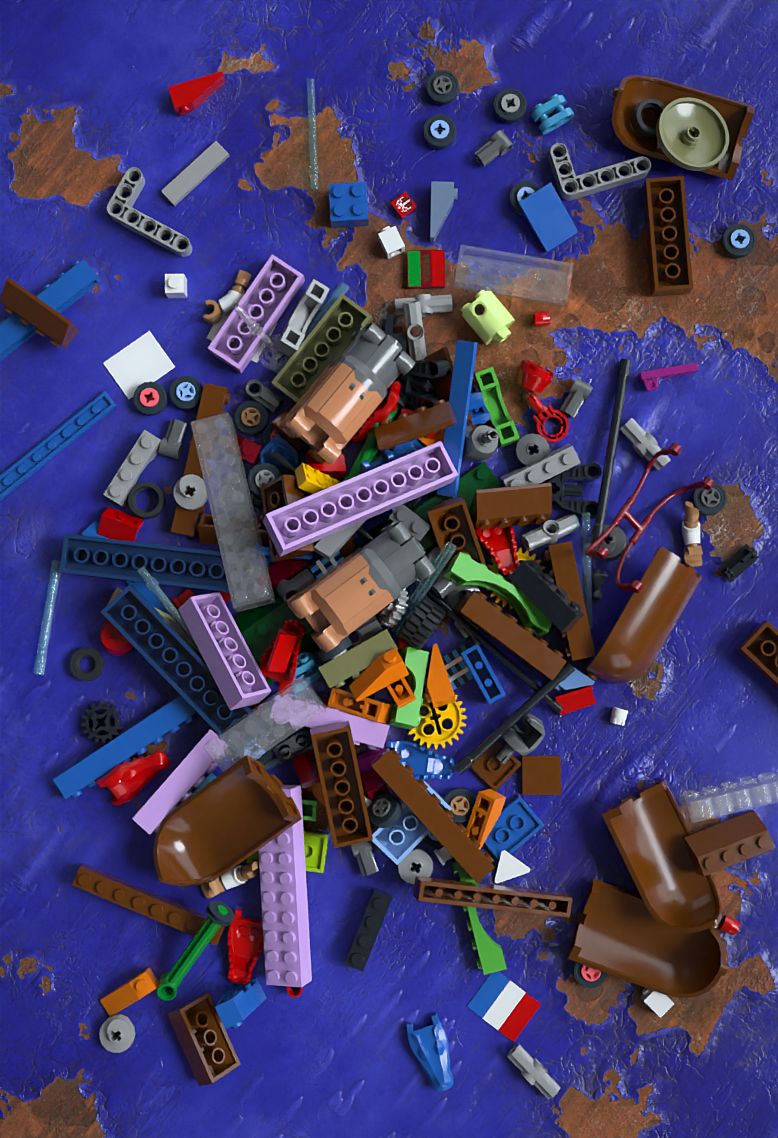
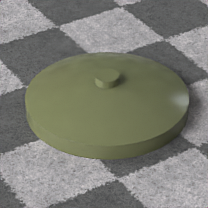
(692, 134)

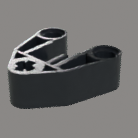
(411, 382)
(574, 474)

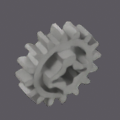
(392, 612)

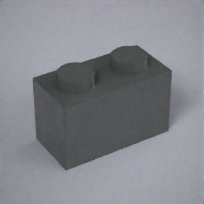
(413, 523)

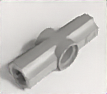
(428, 304)
(414, 318)
(643, 443)
(541, 535)
(533, 1071)

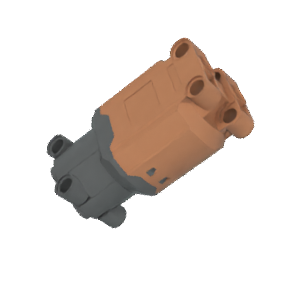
(346, 393)
(361, 585)

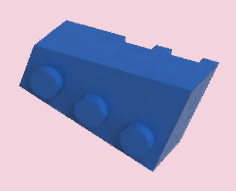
(239, 1003)

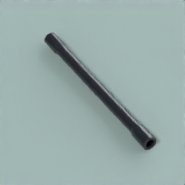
(467, 761)

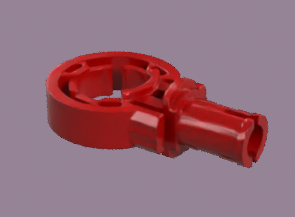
(549, 412)

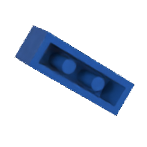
(482, 674)

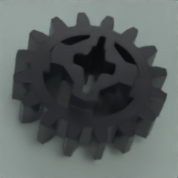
(109, 727)

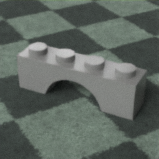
(301, 317)
(551, 465)
(128, 474)

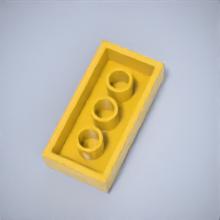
(313, 480)

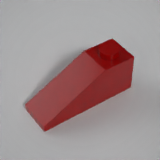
(192, 93)

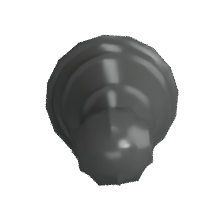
(597, 581)

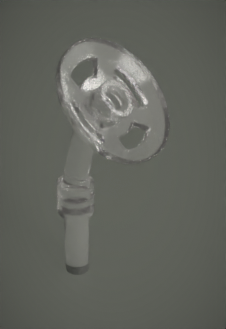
(257, 330)

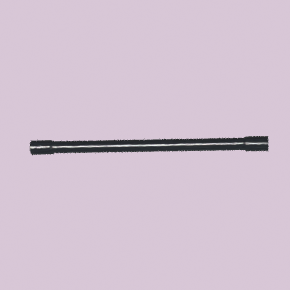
(623, 375)

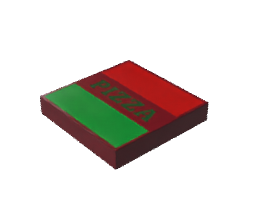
(426, 269)
(307, 769)

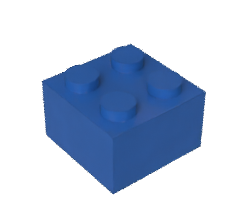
(348, 204)

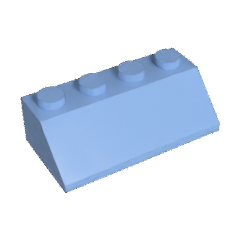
(405, 833)

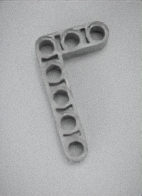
(593, 177)
(143, 220)

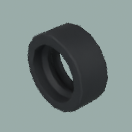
(636, 120)
(145, 514)

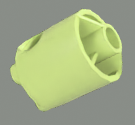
(493, 322)

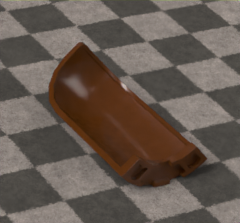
(640, 87)
(645, 620)
(222, 825)
(652, 845)
(627, 942)

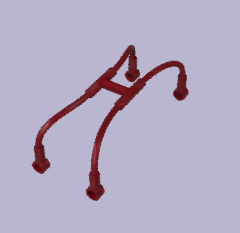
(601, 552)

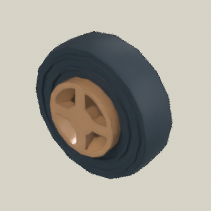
(247, 412)
(463, 809)

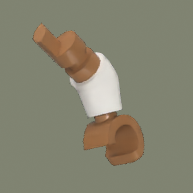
(229, 301)
(691, 536)
(233, 878)

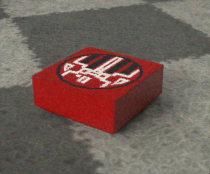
(403, 205)

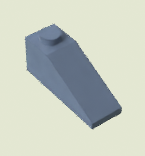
(442, 201)

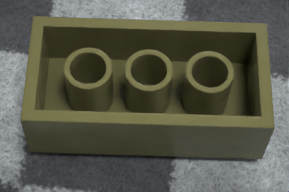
(356, 659)

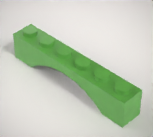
(466, 571)
(490, 953)

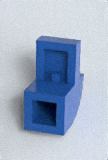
(477, 408)

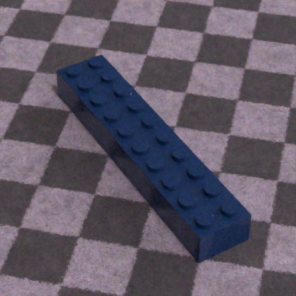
(123, 558)
(171, 656)

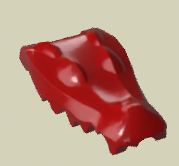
(381, 412)
(501, 546)
(288, 676)
(131, 777)
(244, 945)

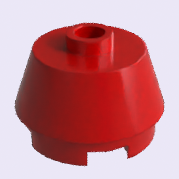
(533, 376)
(112, 640)

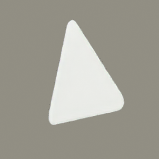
(509, 867)

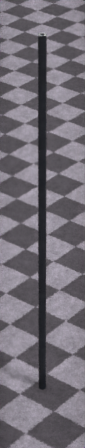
(452, 613)

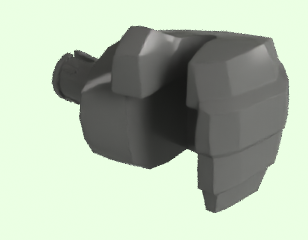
(479, 443)
(523, 740)

